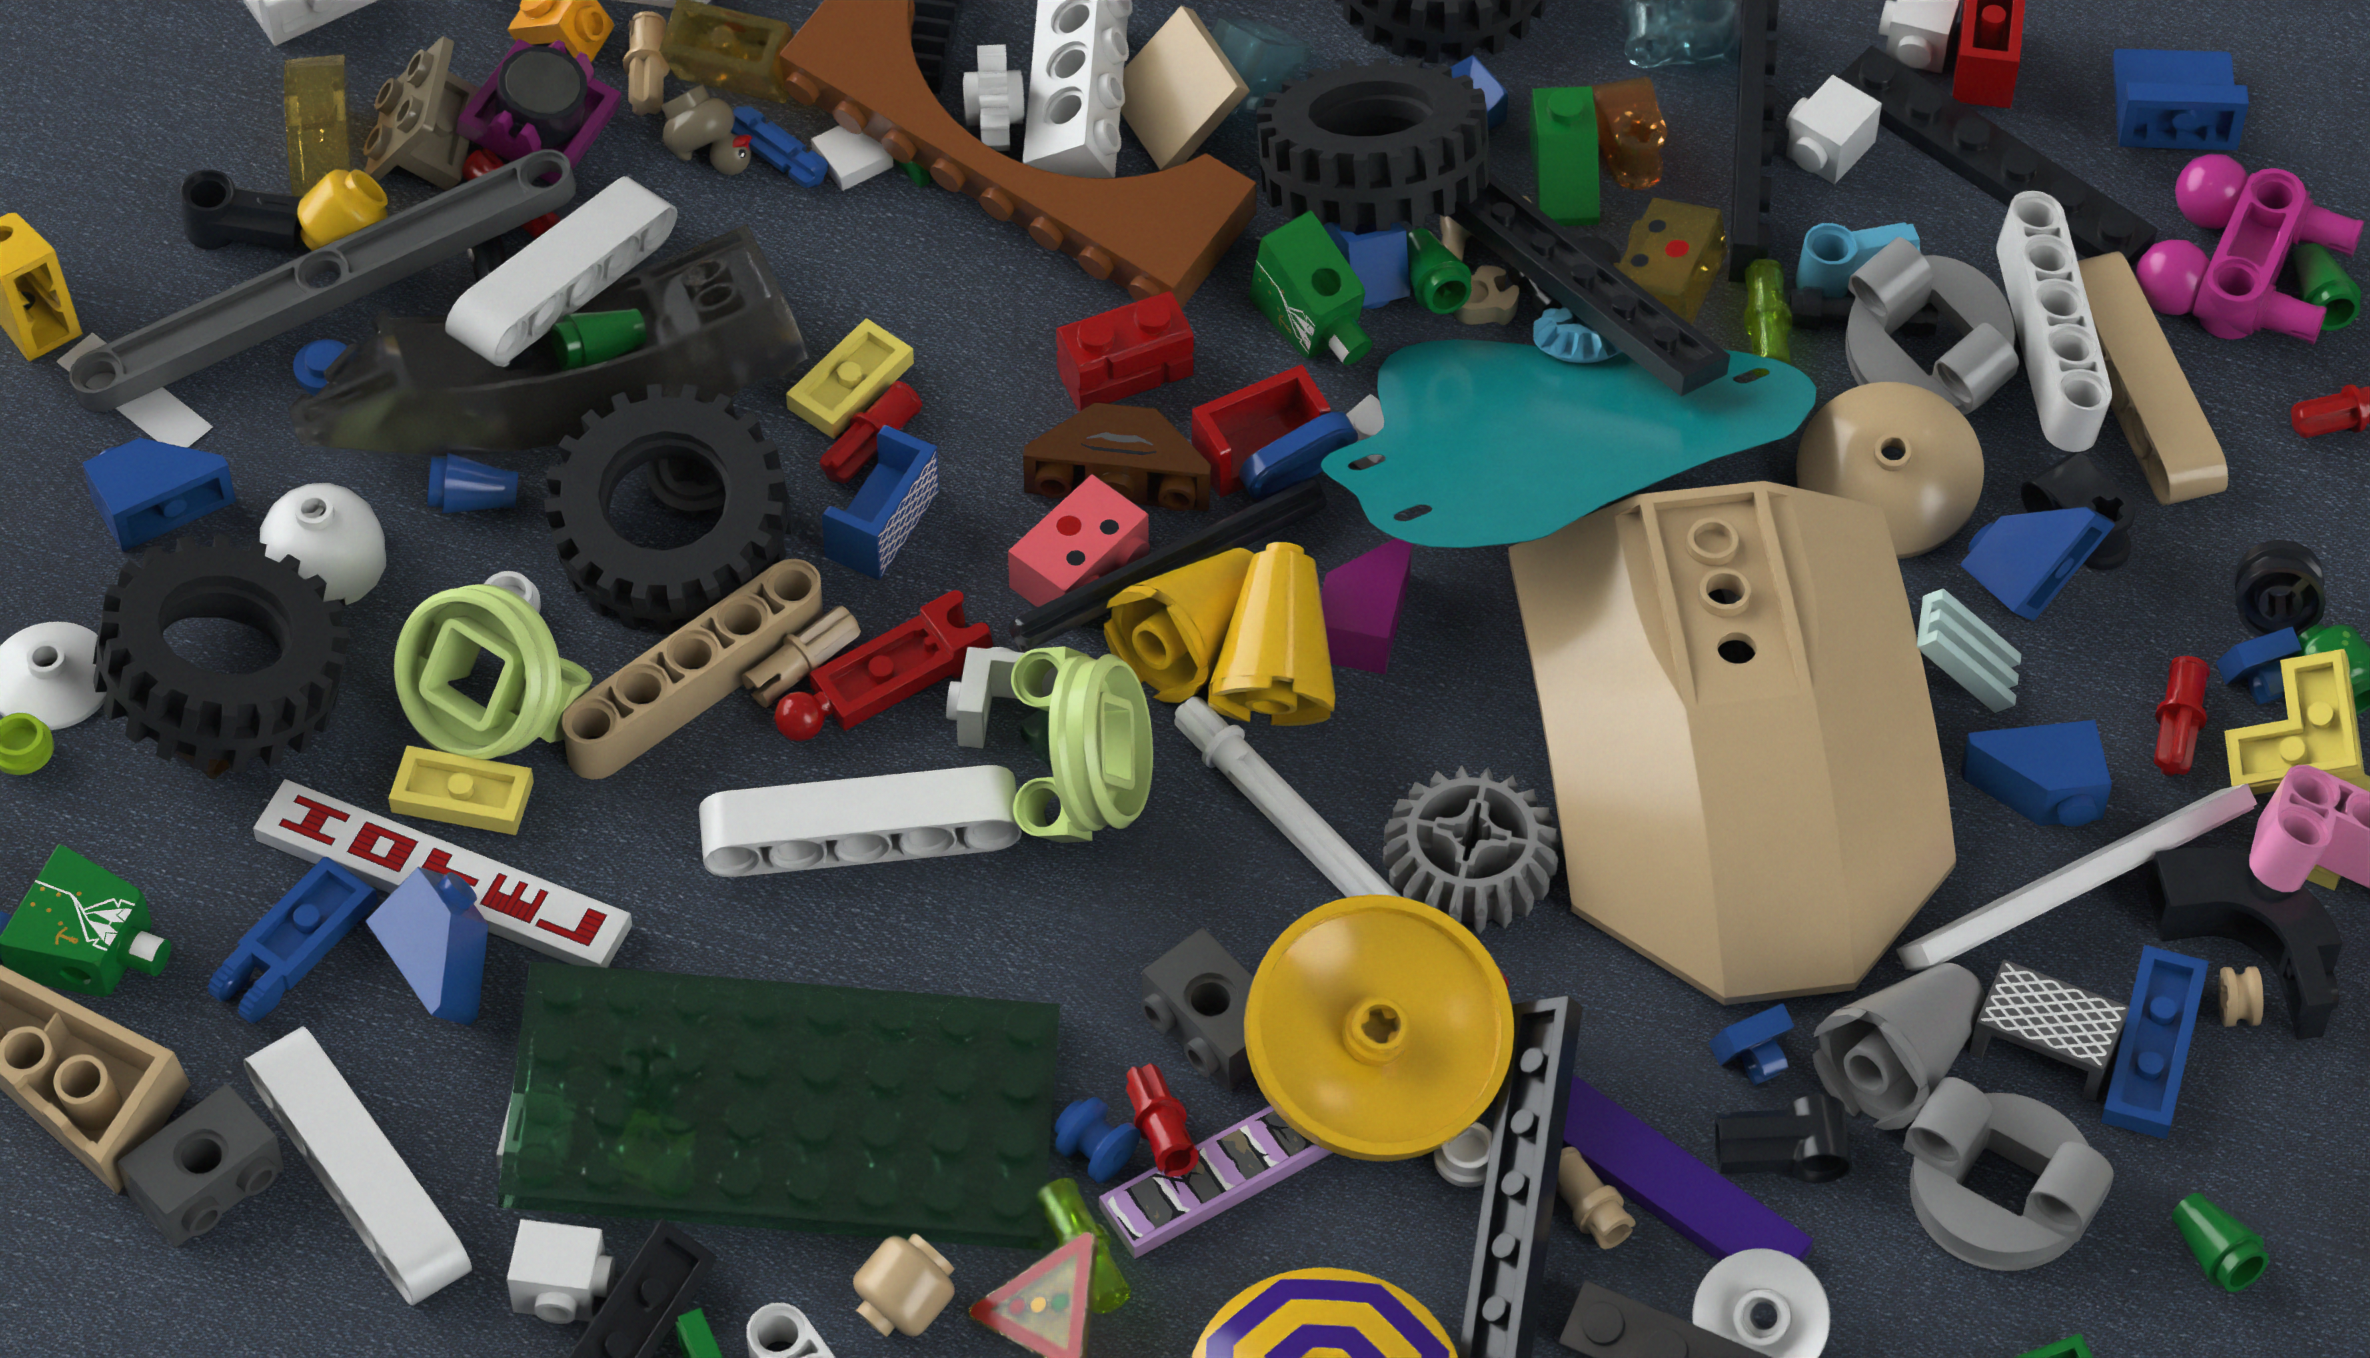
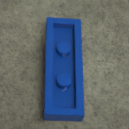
(2155, 1042)

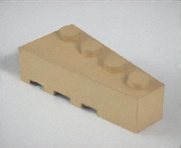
(84, 1075)

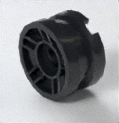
(2279, 568)

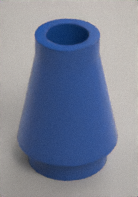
(469, 485)

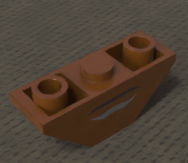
(1126, 449)

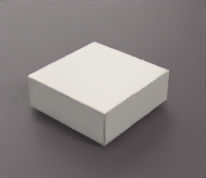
(851, 156)

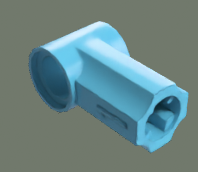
(1835, 253)

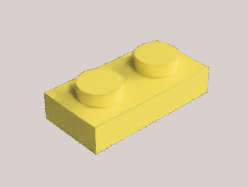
(849, 378)
(461, 790)

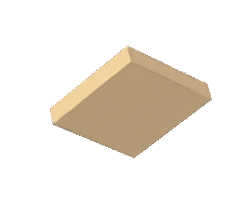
(1179, 89)

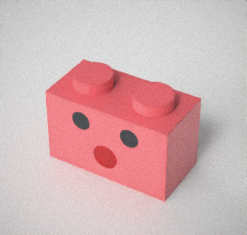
(1078, 543)

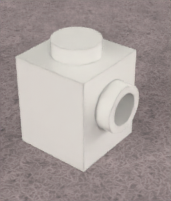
(1919, 31)
(1832, 129)
(559, 1271)

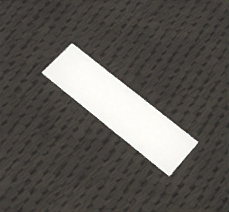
(156, 413)

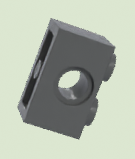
(1195, 979)
(213, 1132)

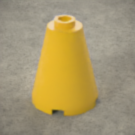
(1177, 623)
(1276, 644)

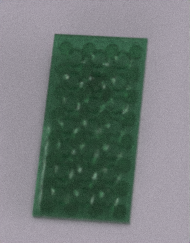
(781, 1106)

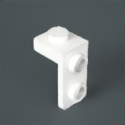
(984, 675)

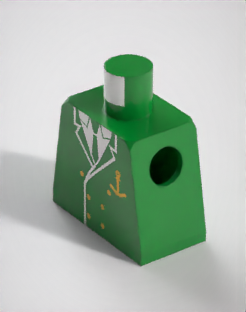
(1310, 291)
(81, 929)

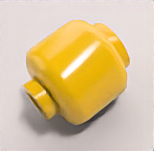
(339, 207)

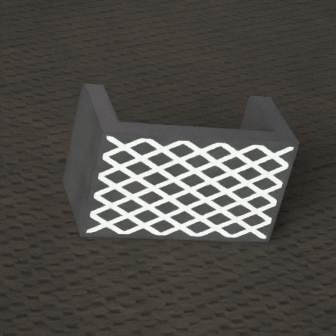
(2052, 1021)

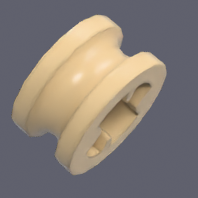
(2240, 996)

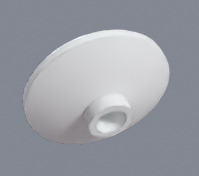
(55, 693)
(1772, 1277)

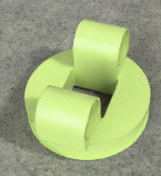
(443, 645)
(1095, 744)

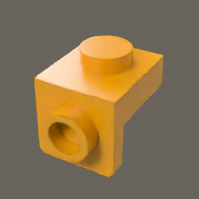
(577, 23)

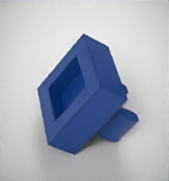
(2260, 663)
(1756, 1043)

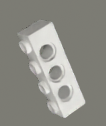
(1077, 87)

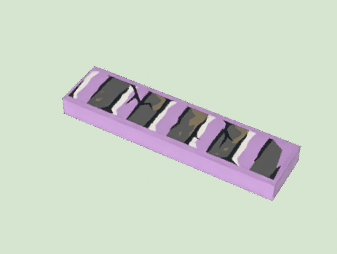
(1228, 1171)

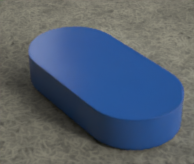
(1296, 455)

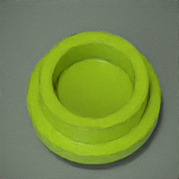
(24, 744)

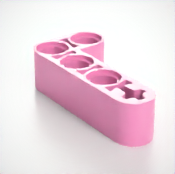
(2312, 823)

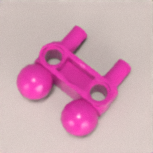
(2263, 222)

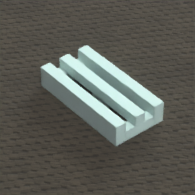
(1968, 650)

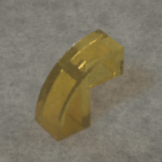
(316, 119)

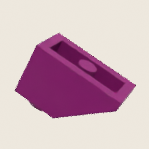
(1365, 606)

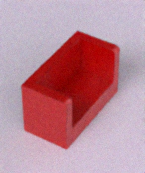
(1250, 419)

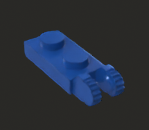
(293, 937)

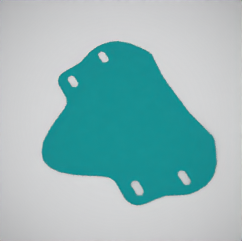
(1529, 442)

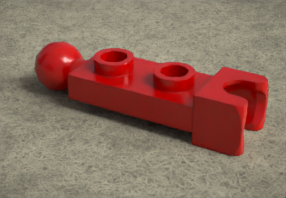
(884, 670)

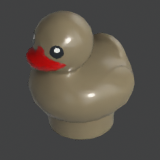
(702, 120)

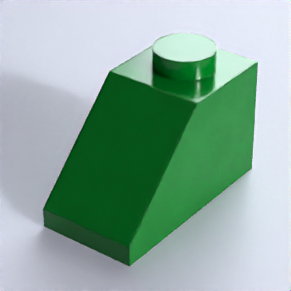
(1565, 154)

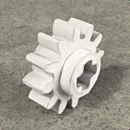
(993, 97)

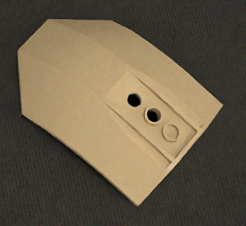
(1755, 813)

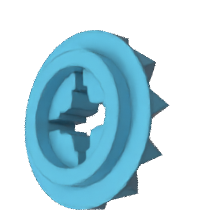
(1570, 338)

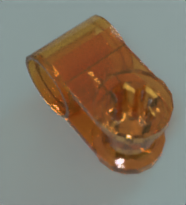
(1630, 131)

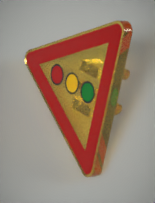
(1047, 1303)

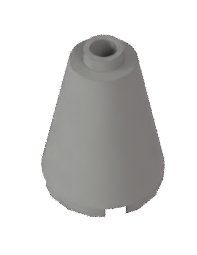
(1898, 1043)

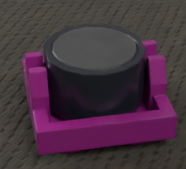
(539, 103)

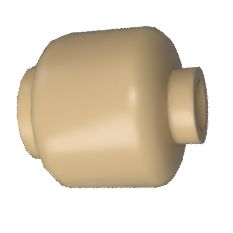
(903, 1286)

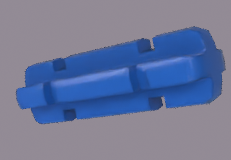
(780, 147)

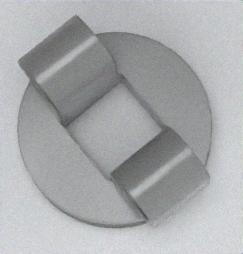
(1899, 285)
(1949, 1139)

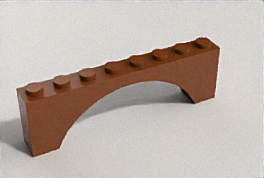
(1136, 230)

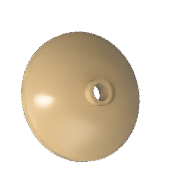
(1923, 493)

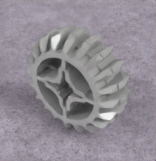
(1504, 870)

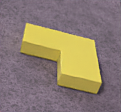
(2318, 728)

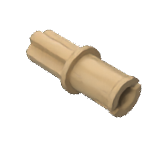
(645, 63)
(801, 655)

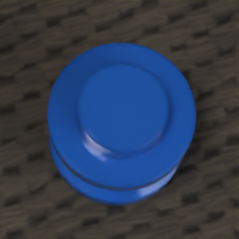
(1085, 1130)

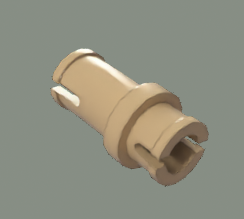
(1594, 1206)

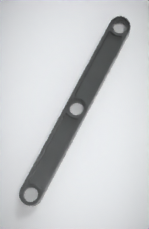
(284, 294)

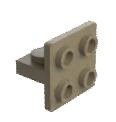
(421, 119)

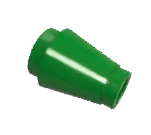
(1436, 274)
(2326, 284)
(596, 337)
(2221, 1244)

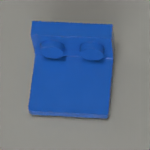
(2178, 99)

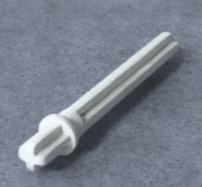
(1228, 751)

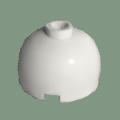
(330, 535)

